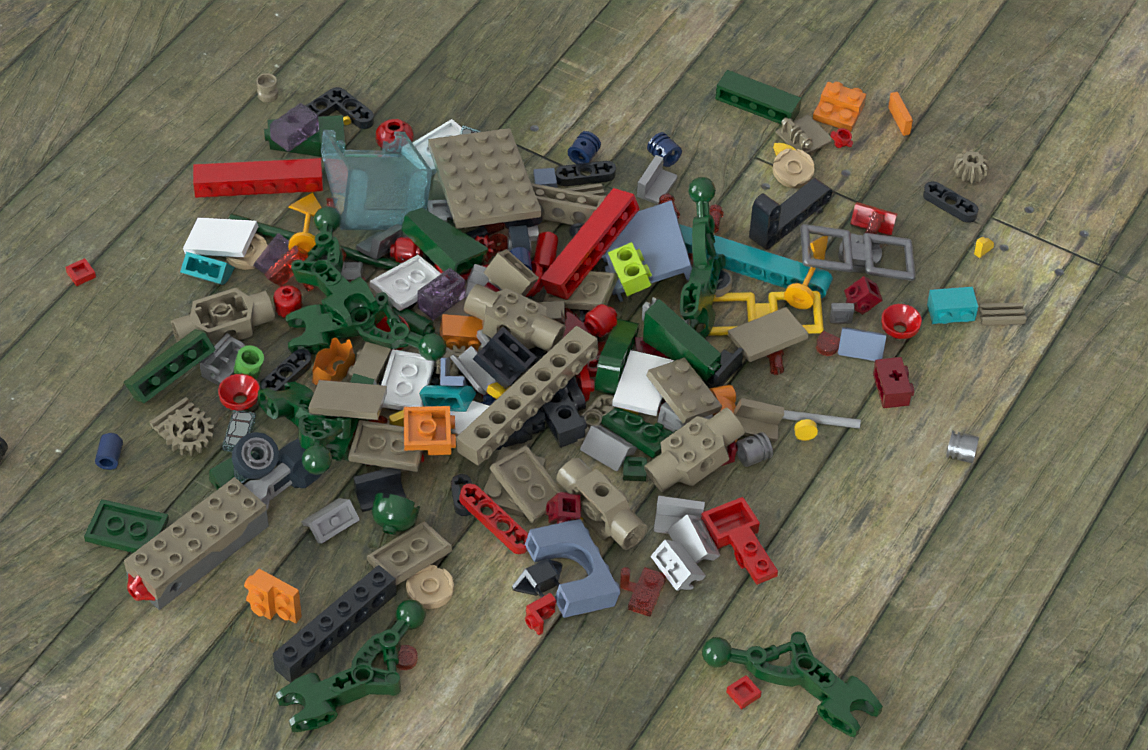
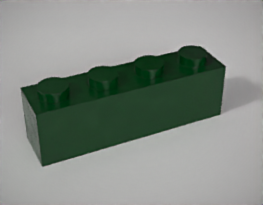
(757, 97)
(169, 366)

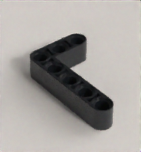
(774, 221)

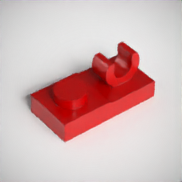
(861, 217)
(583, 379)

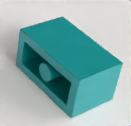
(952, 305)

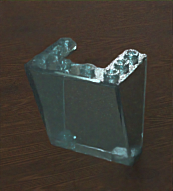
(375, 186)

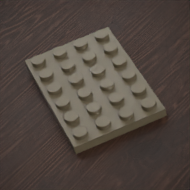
(483, 178)

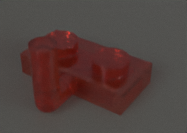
(281, 270)
(645, 591)

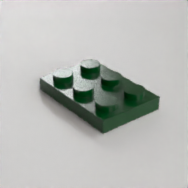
(124, 526)

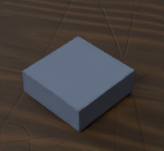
(545, 177)

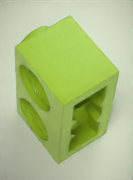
(629, 268)

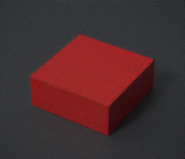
(80, 272)
(743, 692)

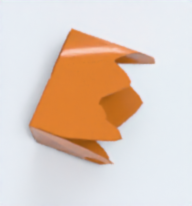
(326, 359)

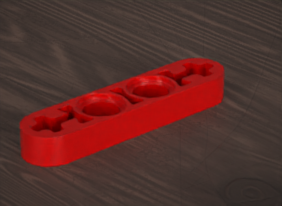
(496, 517)

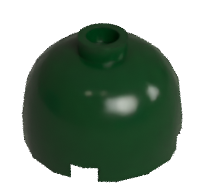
(394, 513)

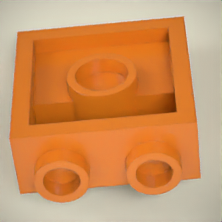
(839, 106)
(429, 429)
(272, 596)

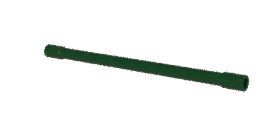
(351, 254)

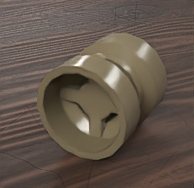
(267, 87)

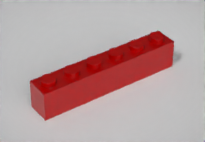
(257, 177)
(590, 243)

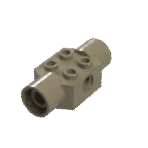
(225, 313)
(515, 313)
(694, 450)
(602, 504)

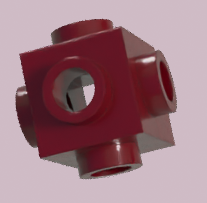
(863, 294)
(563, 508)

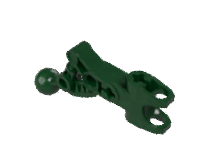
(326, 274)
(699, 292)
(323, 328)
(314, 430)
(324, 696)
(836, 696)

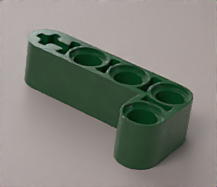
(615, 356)

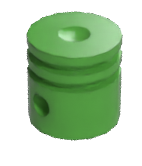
(249, 361)

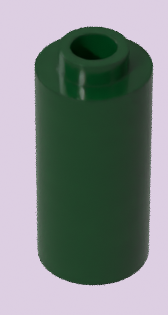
(416, 322)

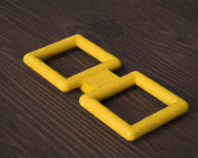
(757, 310)

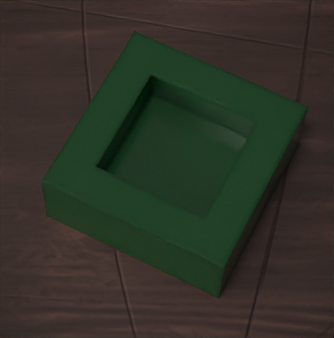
(634, 469)

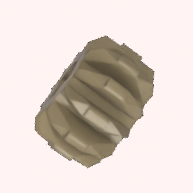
(971, 166)

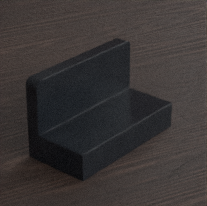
(730, 364)
(382, 481)

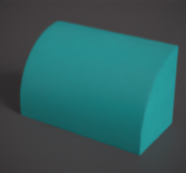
(206, 268)
(456, 397)

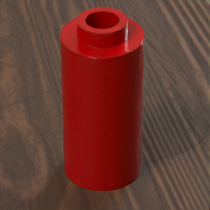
(546, 250)

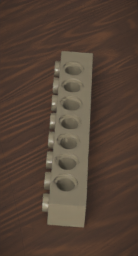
(555, 203)
(527, 395)

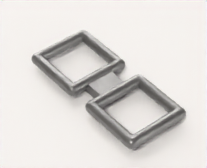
(857, 253)

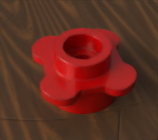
(842, 138)

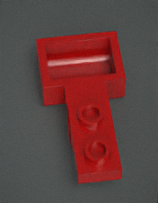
(737, 525)

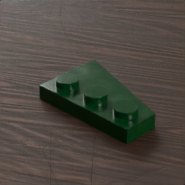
(636, 431)

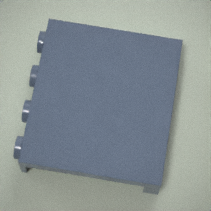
(660, 242)

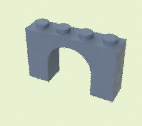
(574, 542)

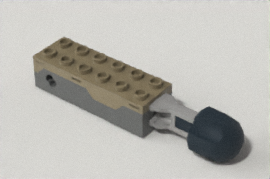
(211, 531)

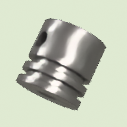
(962, 446)
(754, 449)

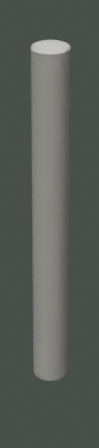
(822, 419)

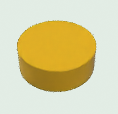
(805, 429)

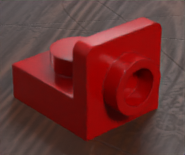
(539, 611)

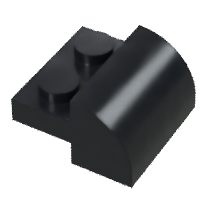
(504, 358)

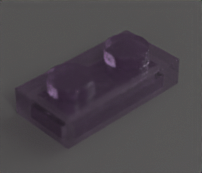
(273, 253)

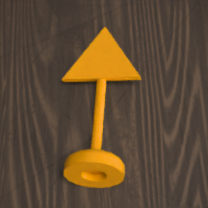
(308, 206)
(799, 294)

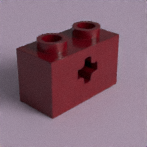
(893, 382)

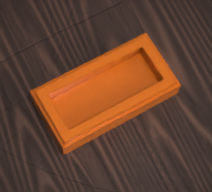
(900, 113)

